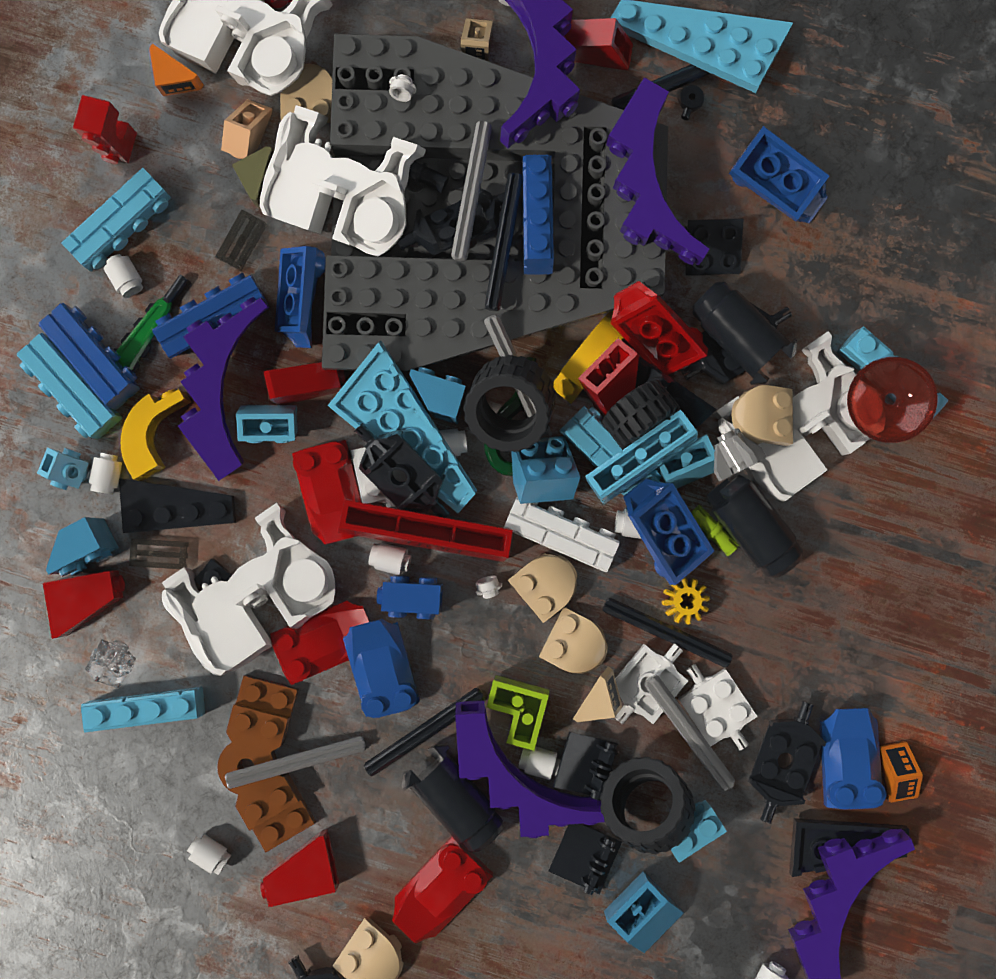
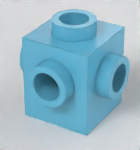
(63, 468)

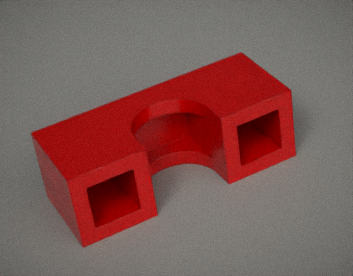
(100, 127)

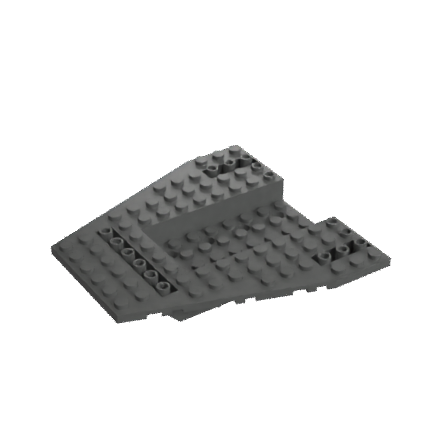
(435, 305)

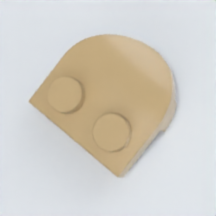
(309, 91)
(765, 415)
(546, 584)
(575, 644)
(370, 954)

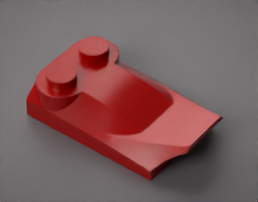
(656, 329)
(325, 482)
(317, 642)
(439, 891)

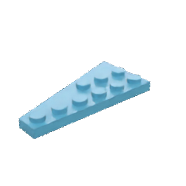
(717, 42)
(385, 403)

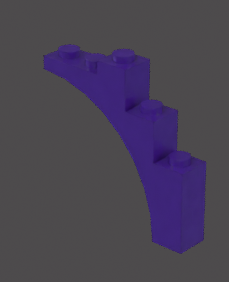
(554, 58)
(637, 181)
(205, 384)
(508, 786)
(830, 899)

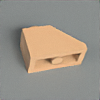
(245, 129)

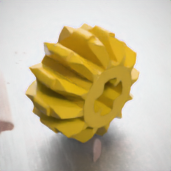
(695, 601)

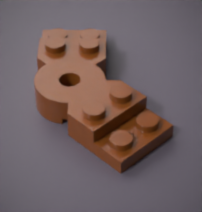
(256, 729)

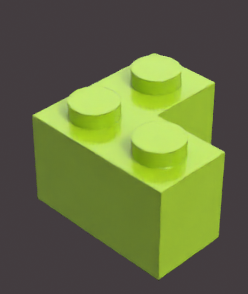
(525, 703)

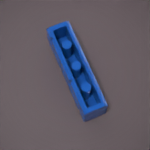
(537, 215)
(218, 304)
(89, 356)

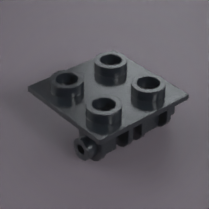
(724, 244)
(585, 764)
(585, 857)

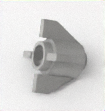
(735, 454)

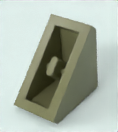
(252, 172)

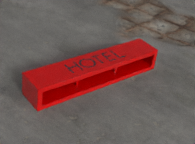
(425, 531)

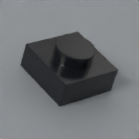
(212, 569)

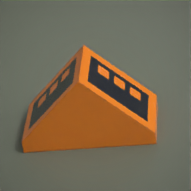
(172, 76)
(900, 772)

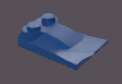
(781, 176)
(296, 292)
(667, 529)
(381, 668)
(851, 760)

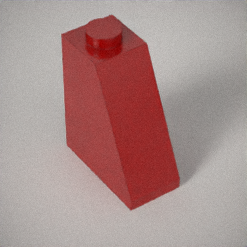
(600, 43)
(611, 376)
(302, 383)
(80, 599)
(302, 874)

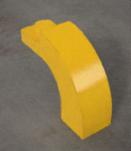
(590, 350)
(139, 431)

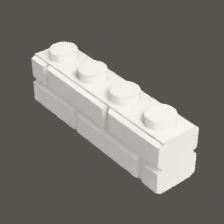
(562, 534)

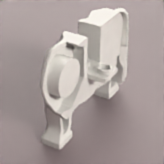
(271, 40)
(306, 178)
(816, 407)
(220, 616)

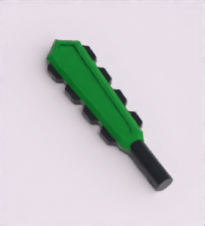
(137, 343)

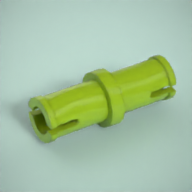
(714, 531)

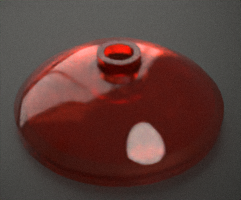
(913, 405)

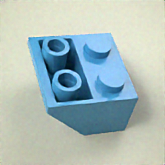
(441, 396)
(545, 471)
(79, 545)
(642, 913)

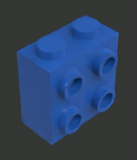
(403, 597)

